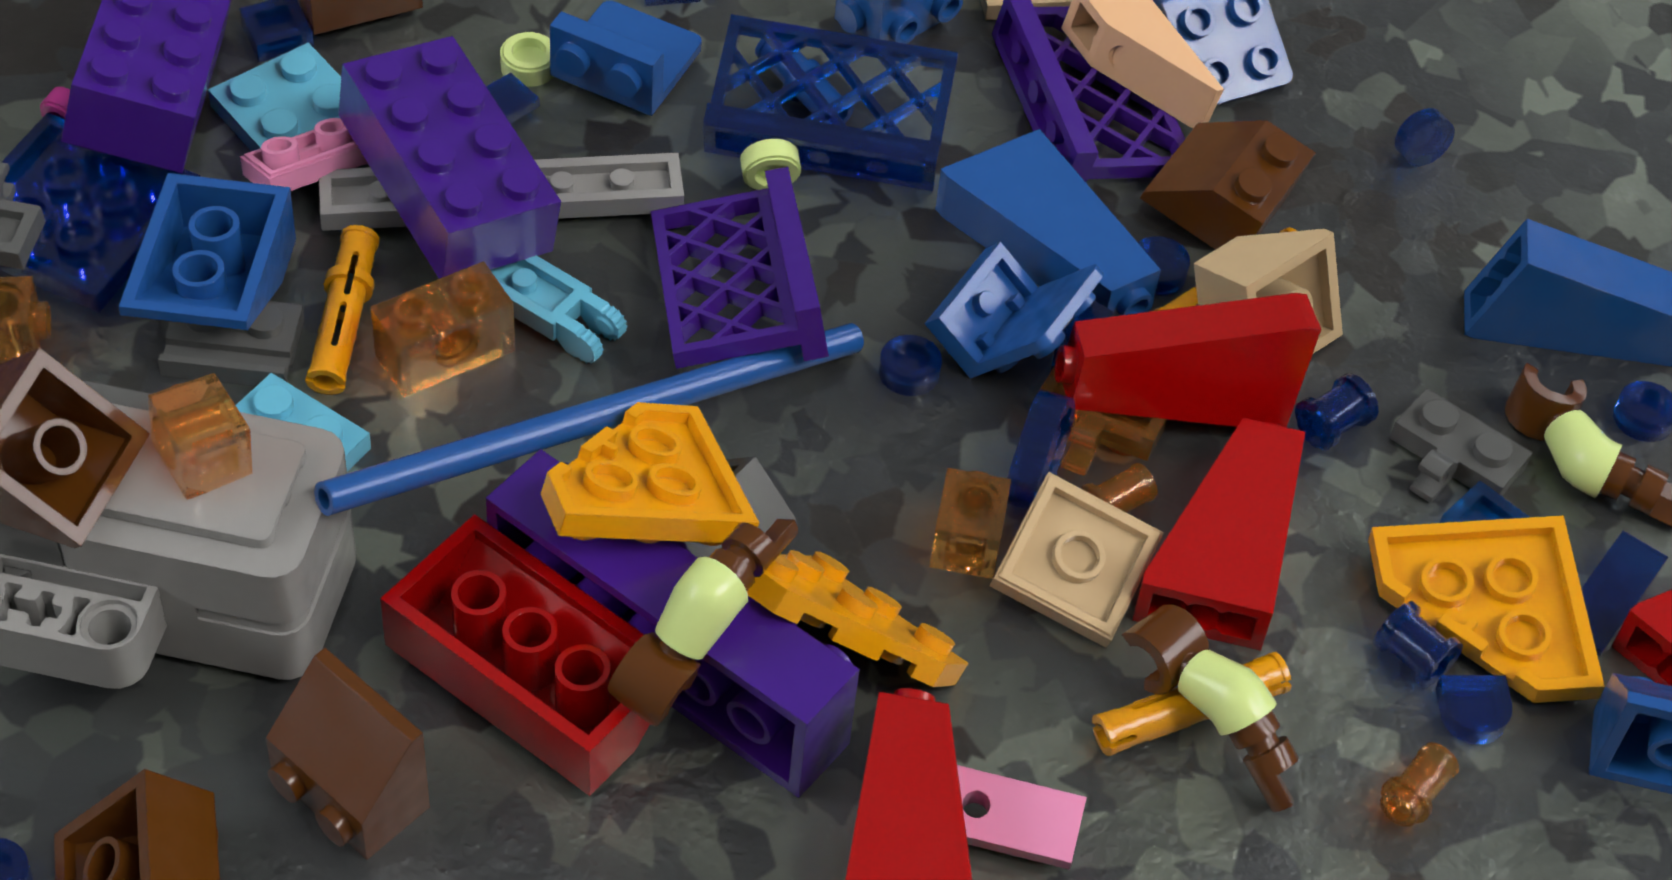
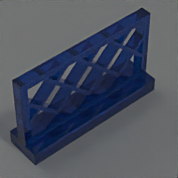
(832, 145)

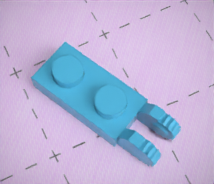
(554, 300)

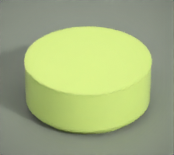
(527, 58)
(768, 155)

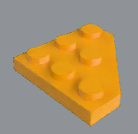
(649, 482)
(1503, 593)
(865, 622)

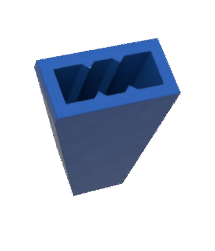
(1046, 220)
(1571, 298)

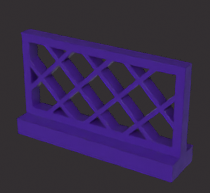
(1052, 98)
(780, 264)

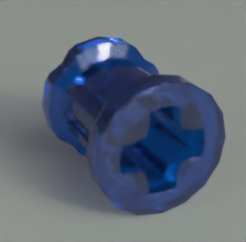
(1335, 412)
(1417, 644)

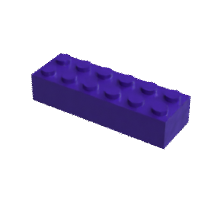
(759, 687)

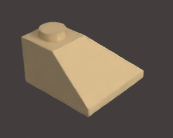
(1276, 266)

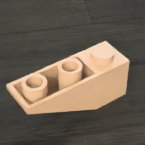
(1144, 54)

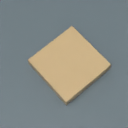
(1077, 559)

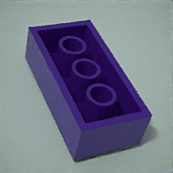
(145, 78)
(448, 157)

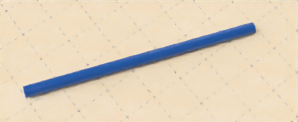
(568, 424)

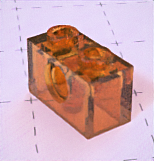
(443, 328)

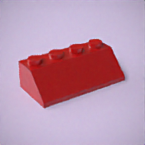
(518, 650)

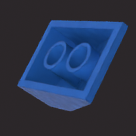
(211, 252)

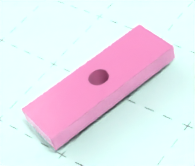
(303, 158)
(1021, 817)

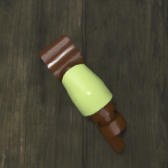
(1582, 449)
(695, 618)
(1222, 691)

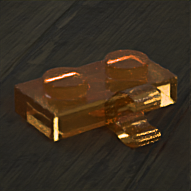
(1120, 433)

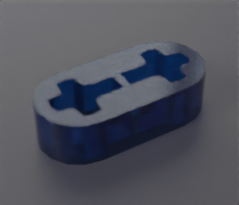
(1040, 445)

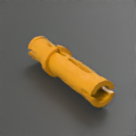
(331, 362)
(1171, 711)

